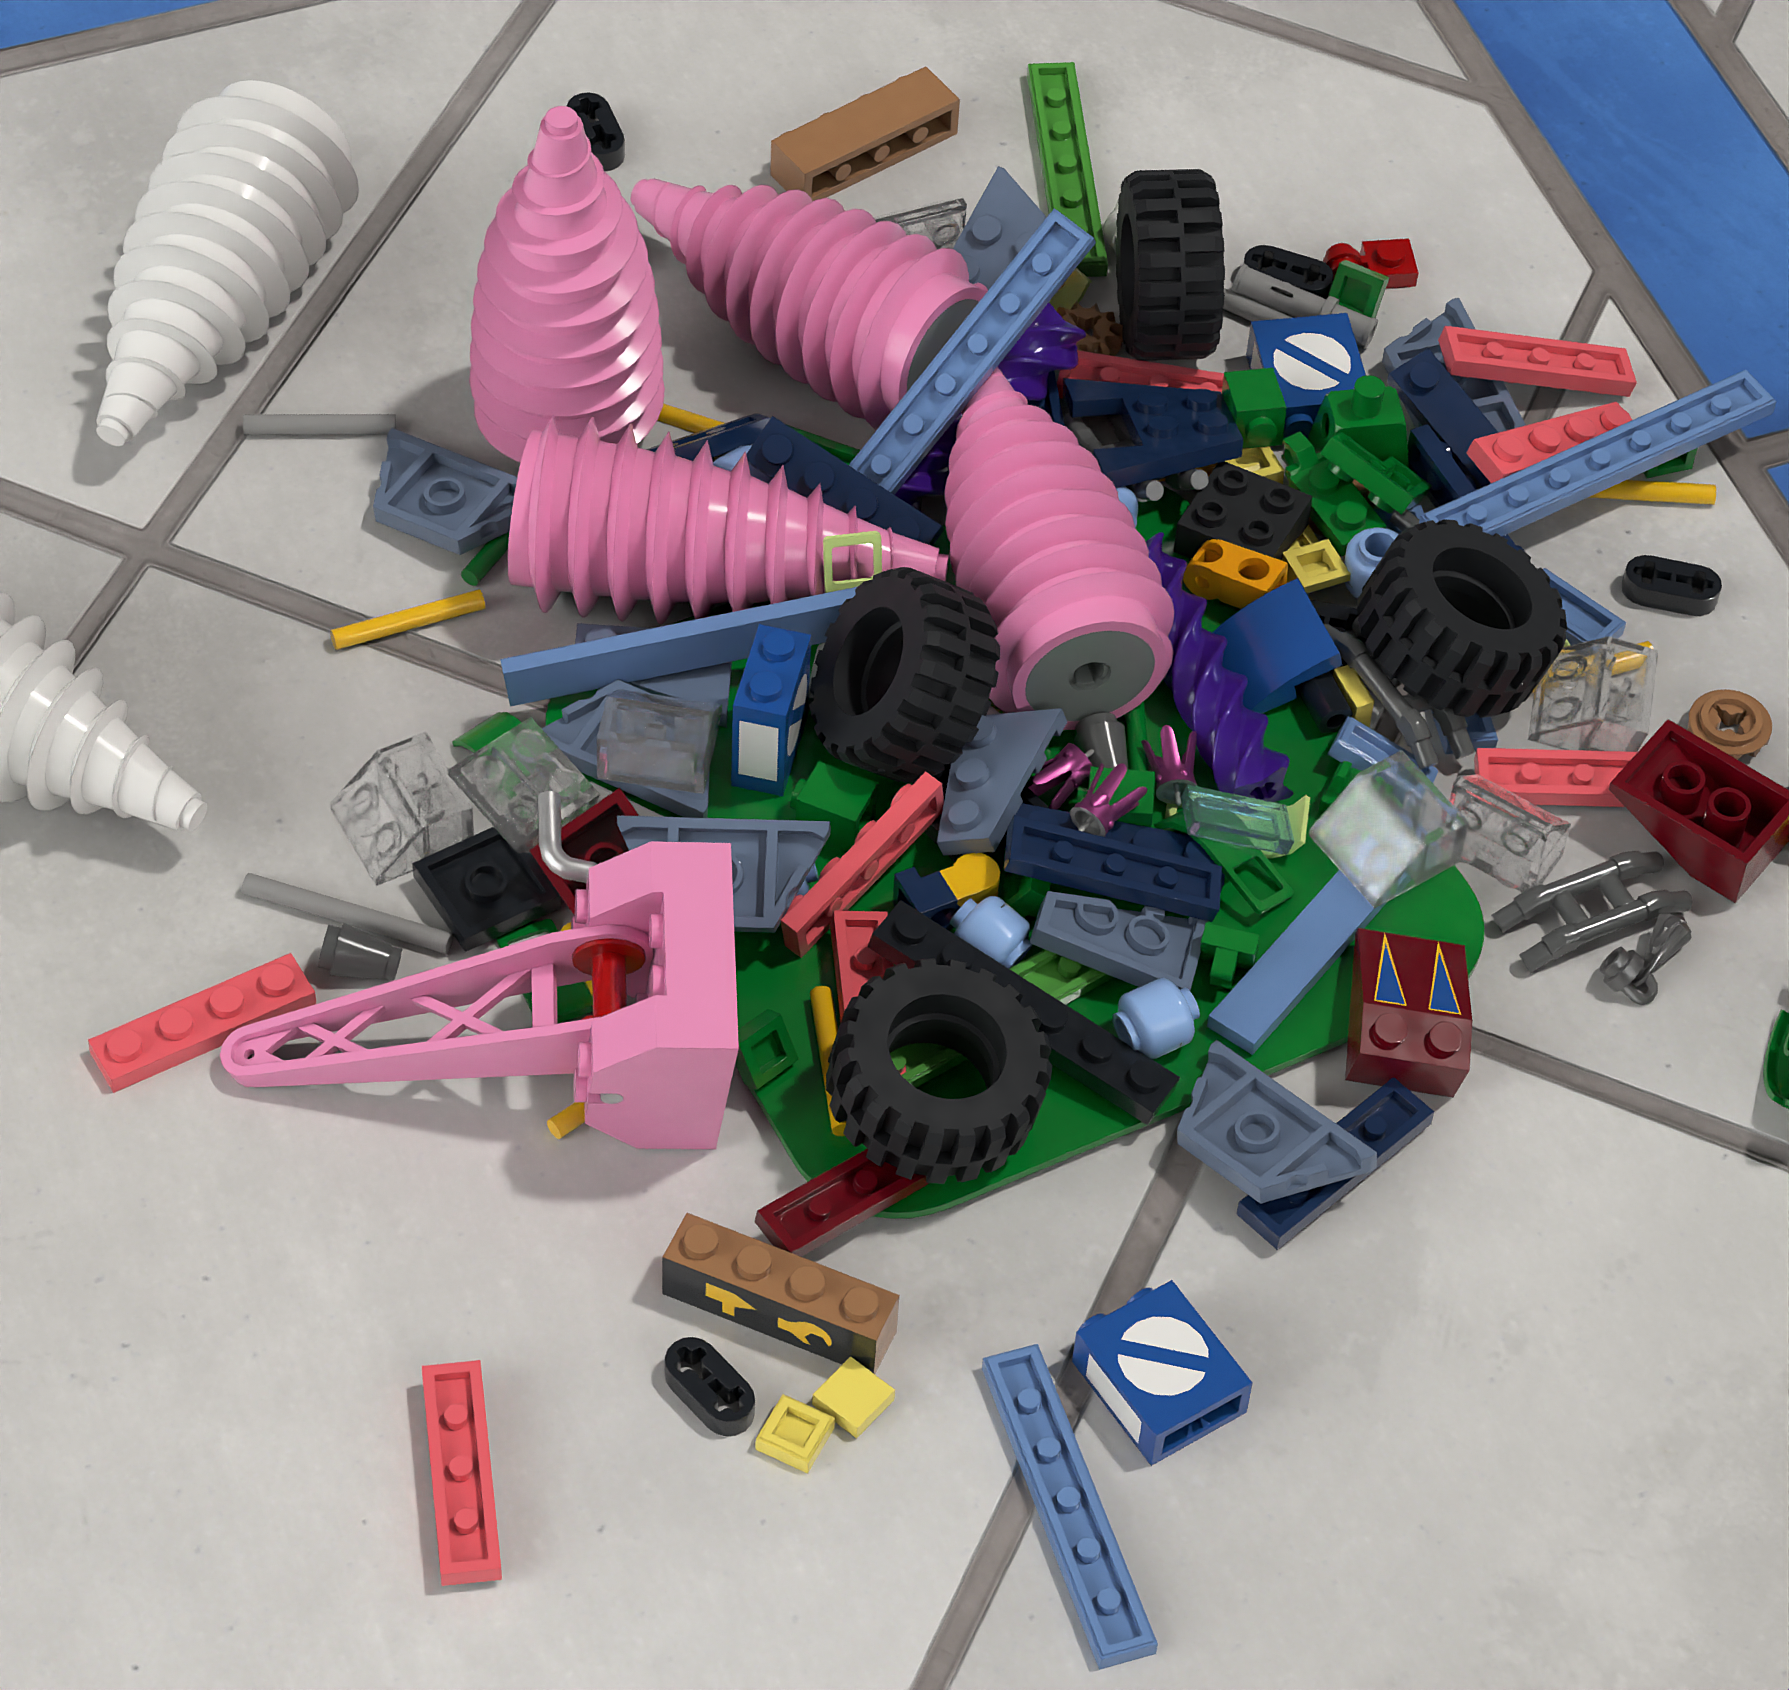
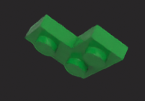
(1389, 482)

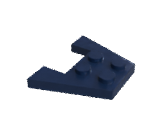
(1168, 426)

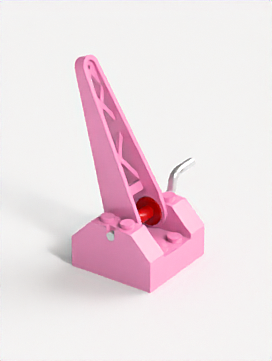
(643, 928)

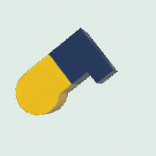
(945, 891)

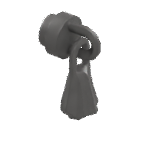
(1628, 966)

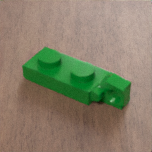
(1336, 505)

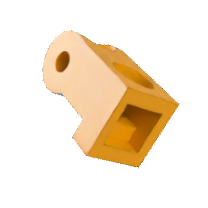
(1233, 573)

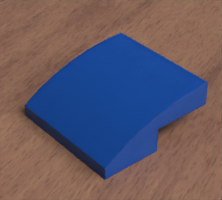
(1277, 646)

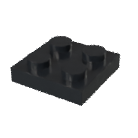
(485, 888)

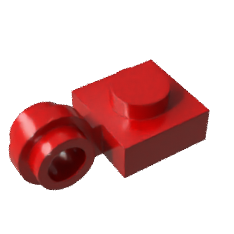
(1387, 257)

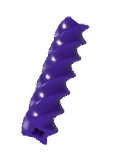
(1043, 347)
(1212, 696)

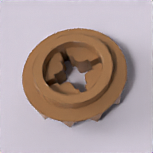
(1106, 332)
(1731, 708)

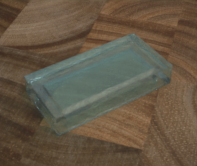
(1237, 819)

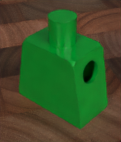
(1365, 414)

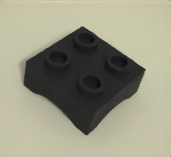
(1244, 512)

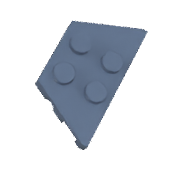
(997, 228)
(1488, 395)
(442, 495)
(577, 739)
(766, 857)
(1264, 1133)

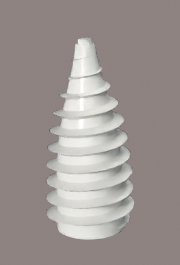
(220, 243)
(71, 747)

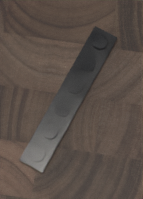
(1076, 1042)

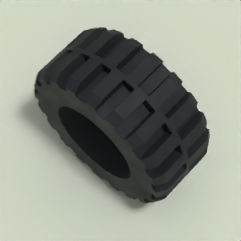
(1170, 264)
(1461, 618)
(904, 675)
(922, 1130)

